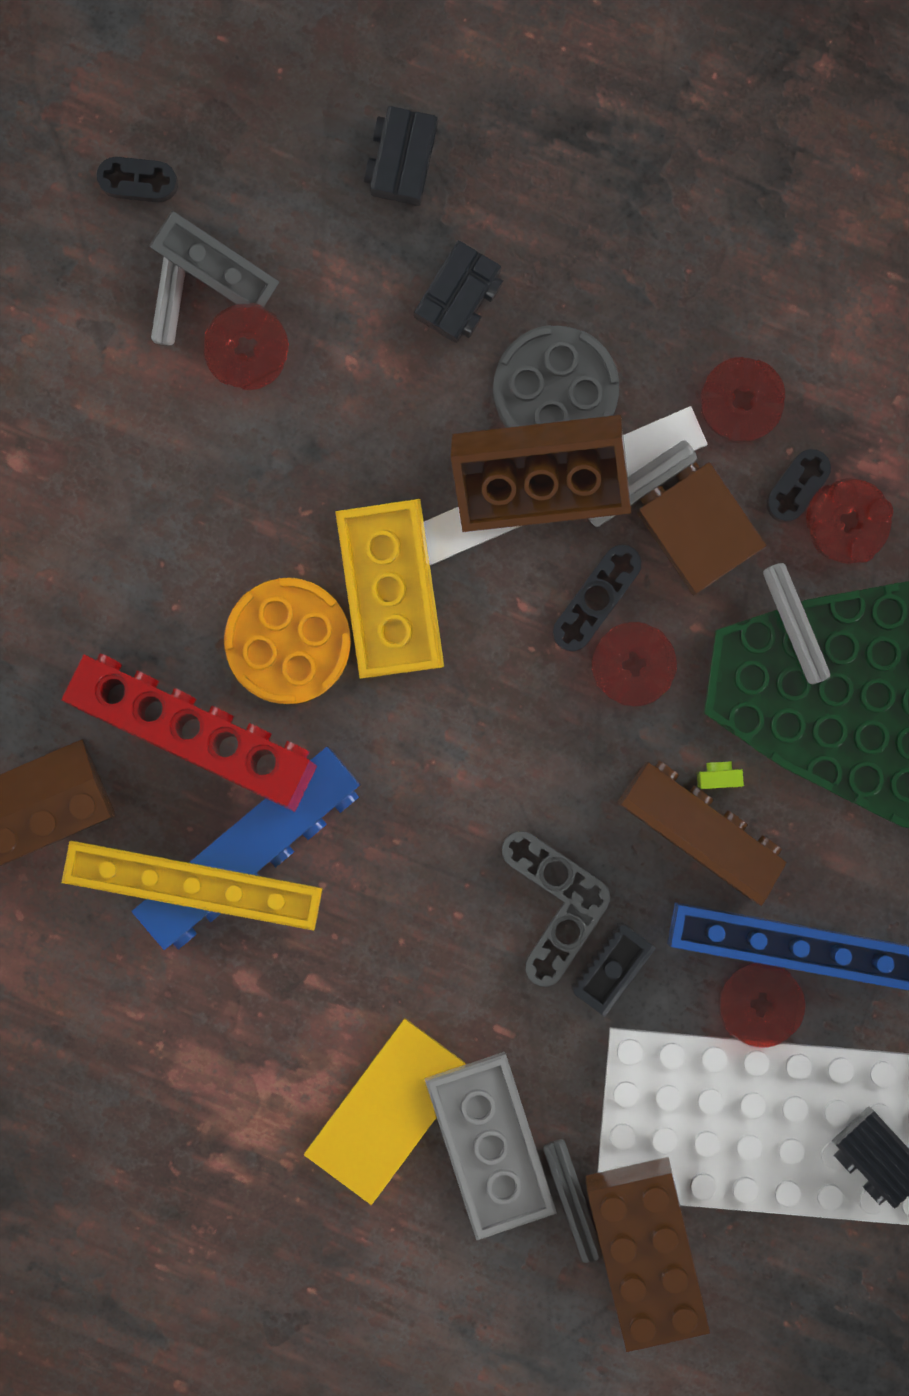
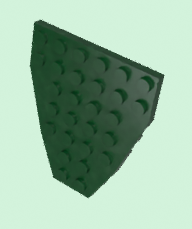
(837, 732)

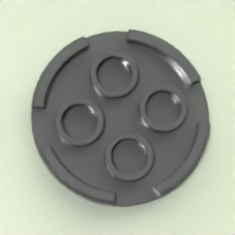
(555, 378)

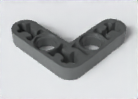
(569, 910)

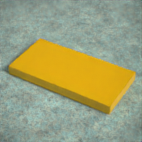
(389, 588)
(383, 1113)

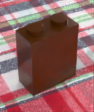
(700, 526)

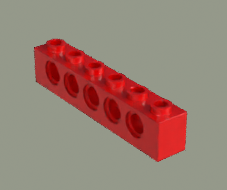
(90, 691)

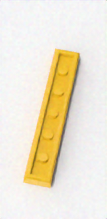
(192, 885)

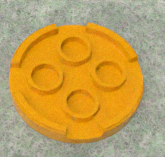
(287, 641)

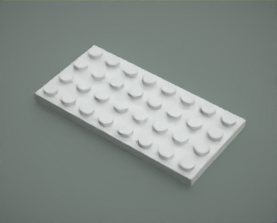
(750, 1121)

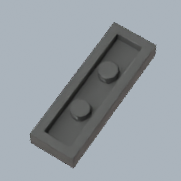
(212, 262)

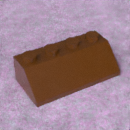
(541, 473)
(50, 801)
(702, 832)

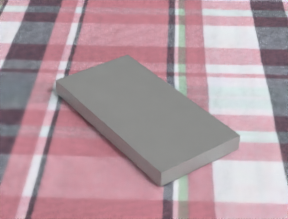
(490, 1145)

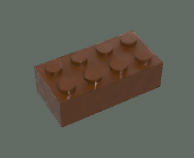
(647, 1254)

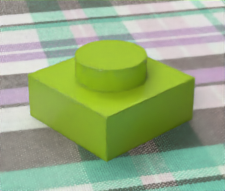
(720, 776)

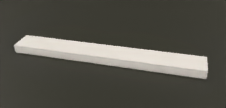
(642, 446)

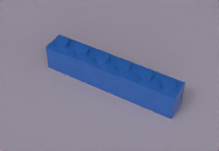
(255, 841)
(789, 946)

